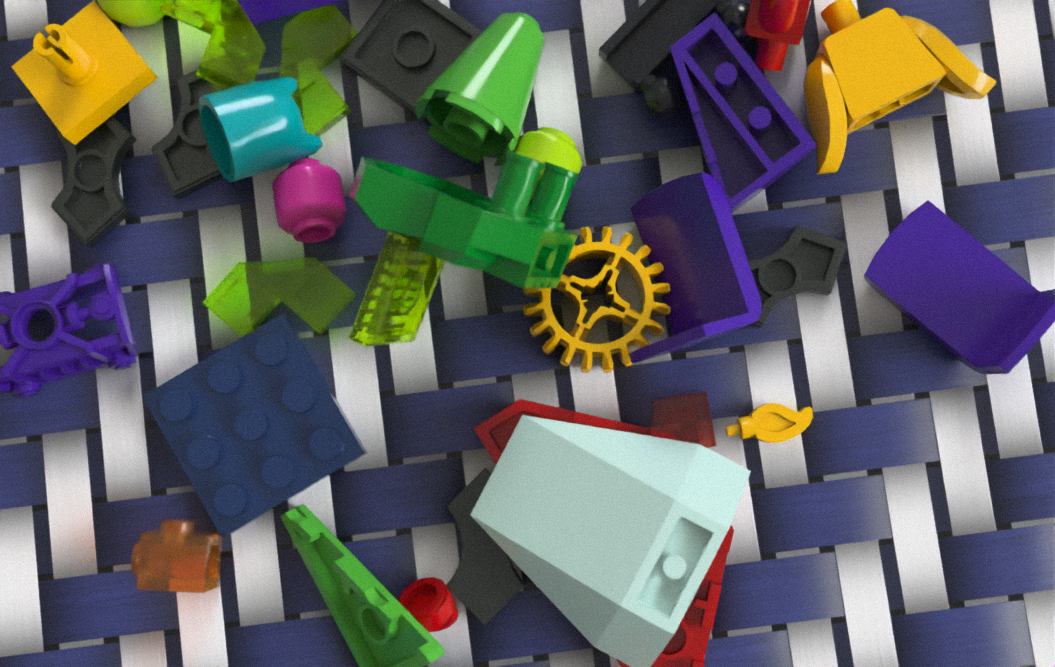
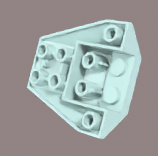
(611, 526)

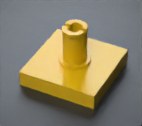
(83, 72)

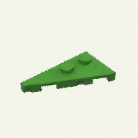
(366, 613)

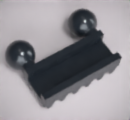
(645, 41)

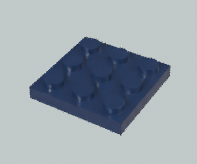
(254, 425)

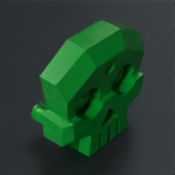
(473, 229)

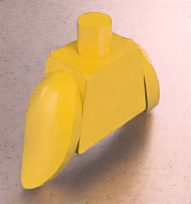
(875, 69)

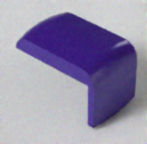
(702, 260)
(960, 292)

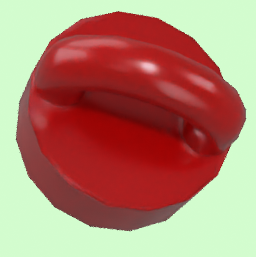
(430, 603)

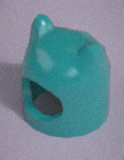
(255, 128)

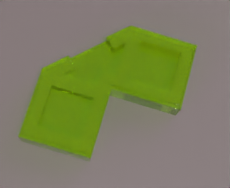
(234, 43)
(309, 46)
(258, 287)

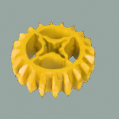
(619, 311)

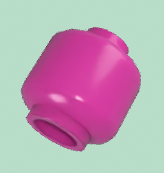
(309, 200)

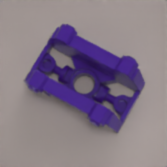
(64, 353)

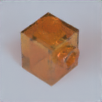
(177, 558)

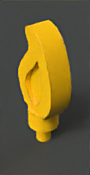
(771, 423)

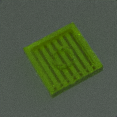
(397, 293)

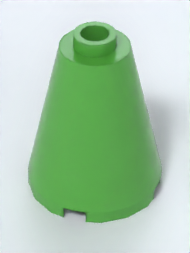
(486, 91)

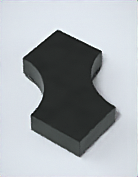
(184, 151)
(92, 193)
(802, 265)
(485, 572)

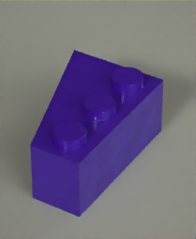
(736, 113)

